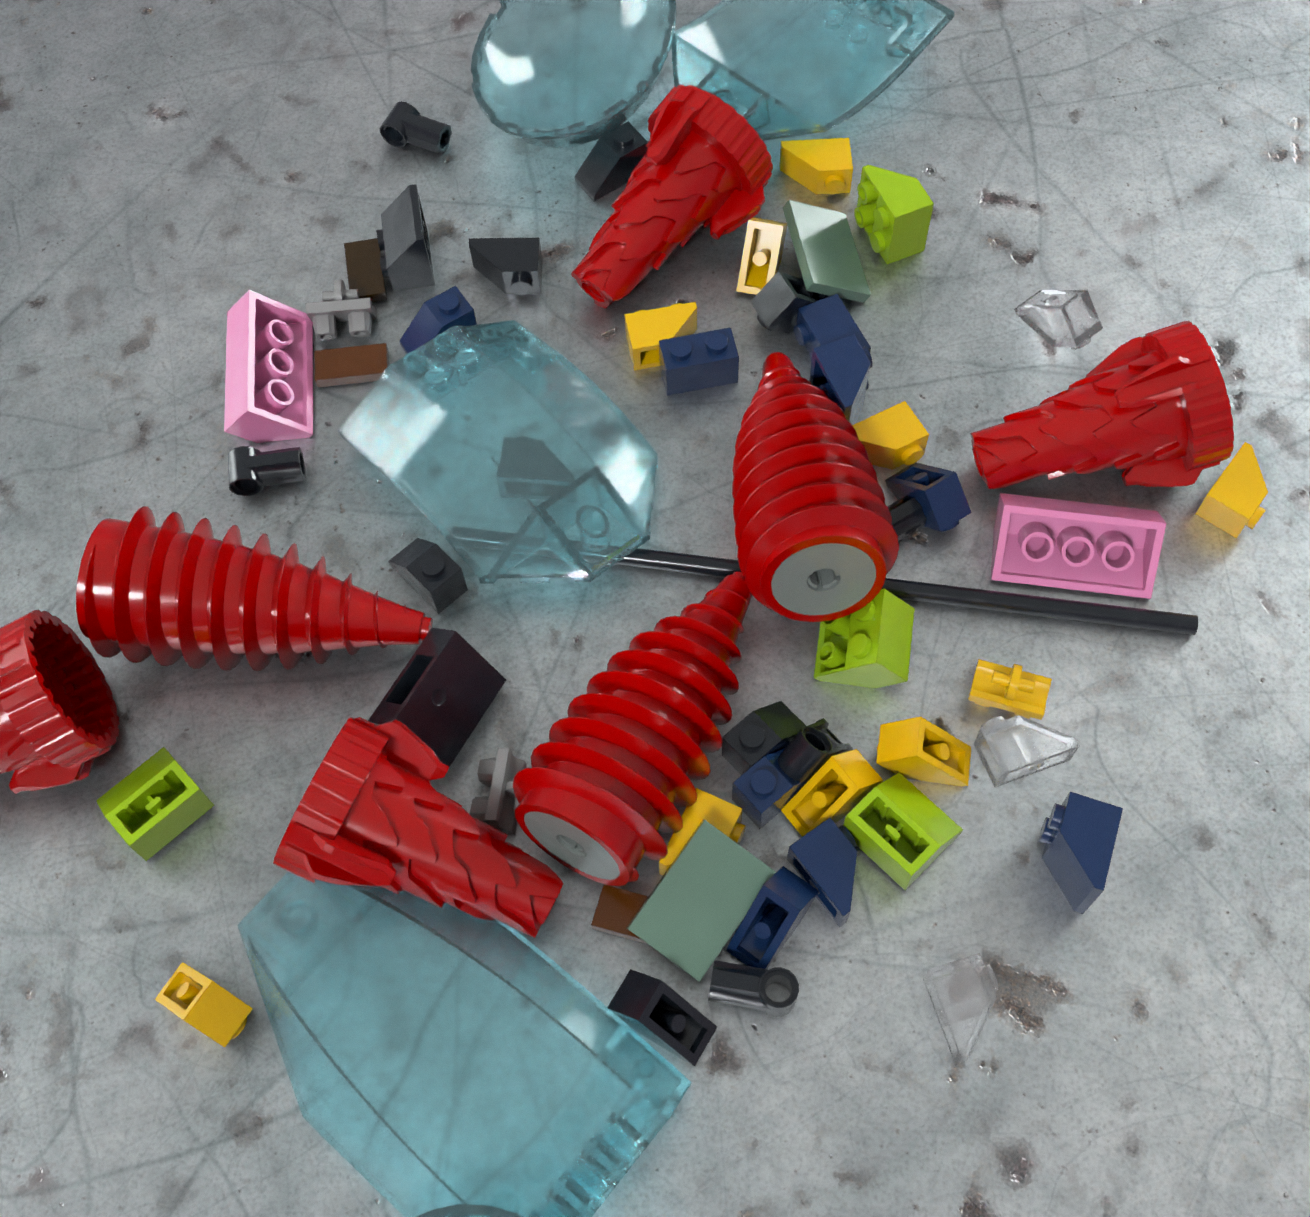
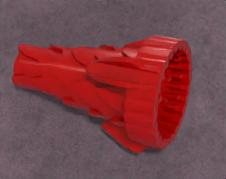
(696, 171)
(1144, 409)
(51, 704)
(384, 825)

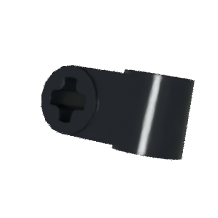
(810, 751)

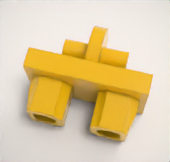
(1010, 689)

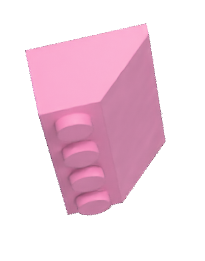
(268, 371)
(1076, 545)

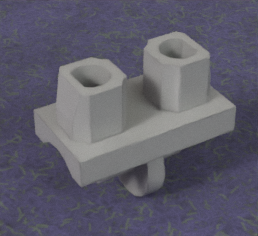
(341, 306)
(500, 805)

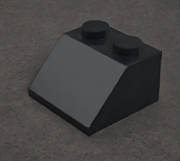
(405, 243)

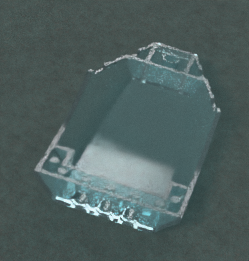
(451, 1053)

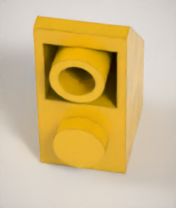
(647, 327)

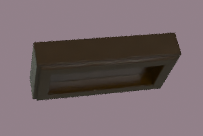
(365, 269)

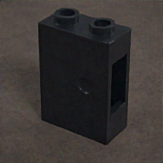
(441, 693)

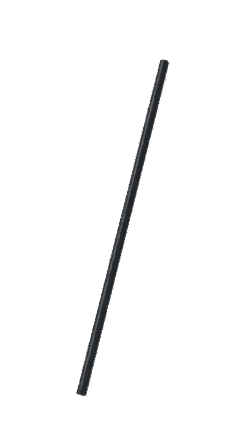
(949, 595)

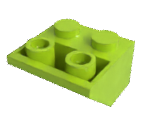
(893, 212)
(868, 645)
(154, 804)
(900, 829)

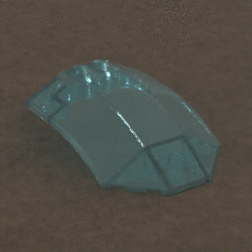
(803, 61)
(510, 454)

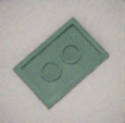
(826, 251)
(700, 900)

